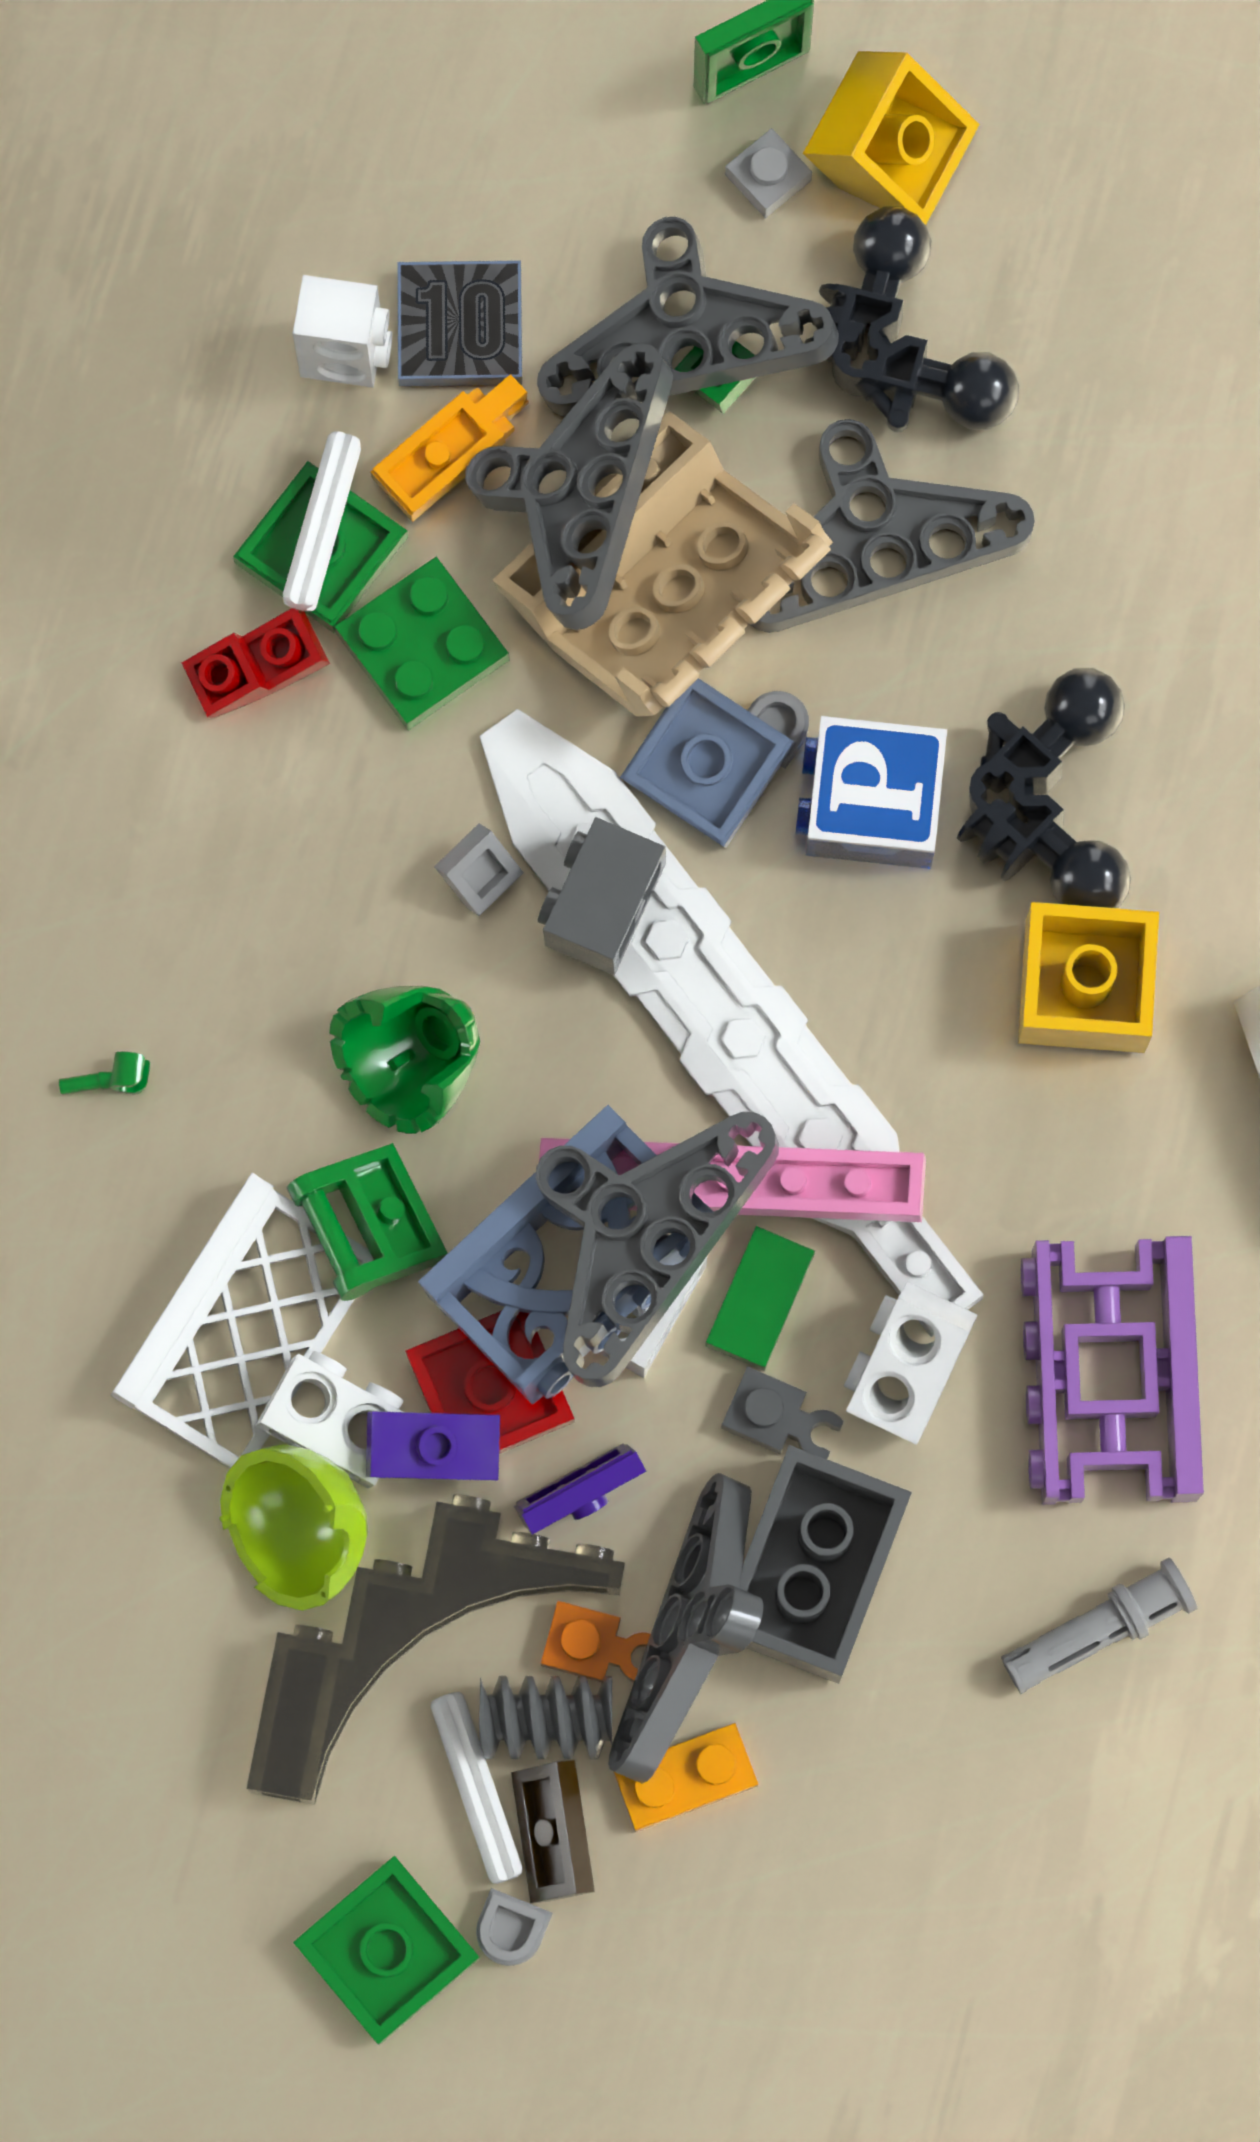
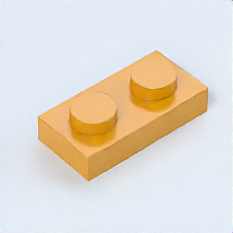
(690, 1778)

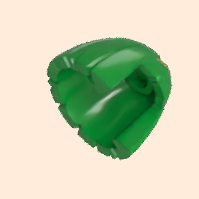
(405, 1053)

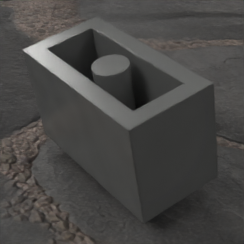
(602, 895)

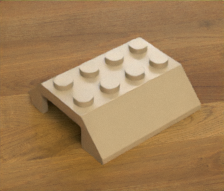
(690, 579)

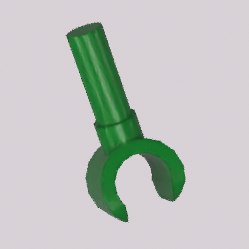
(128, 1076)

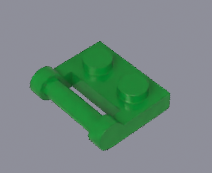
(385, 1212)

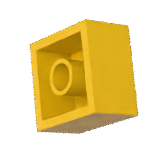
(1088, 977)

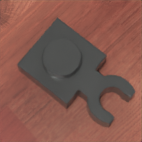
(770, 1412)

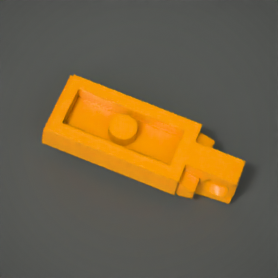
(442, 448)

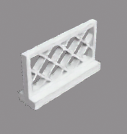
(197, 1296)

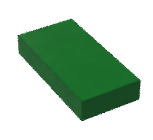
(760, 1298)

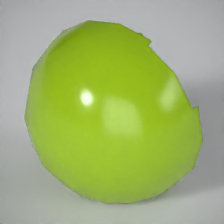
(294, 1524)

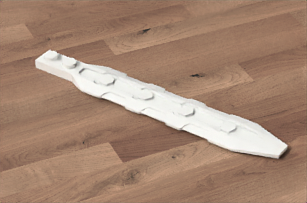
(708, 992)

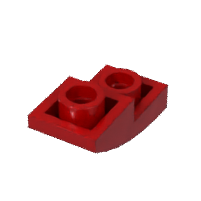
(256, 664)

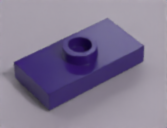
(432, 1446)
(581, 1490)

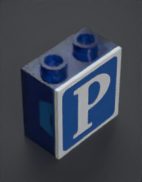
(873, 792)

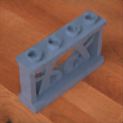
(479, 1263)

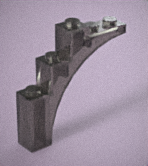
(466, 1569)

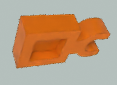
(587, 1643)

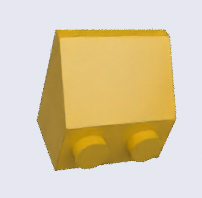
(891, 134)

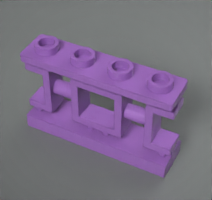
(1161, 1369)

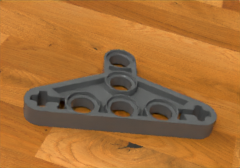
(714, 323)
(587, 454)
(910, 519)
(625, 1256)
(696, 1623)

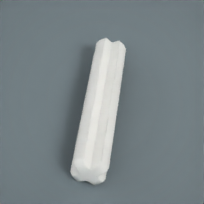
(322, 521)
(476, 1787)

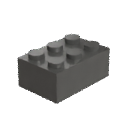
(819, 1560)

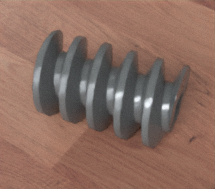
(545, 1717)

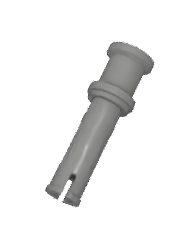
(1125, 1614)

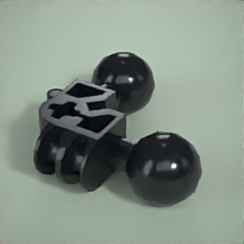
(890, 250)
(1080, 711)

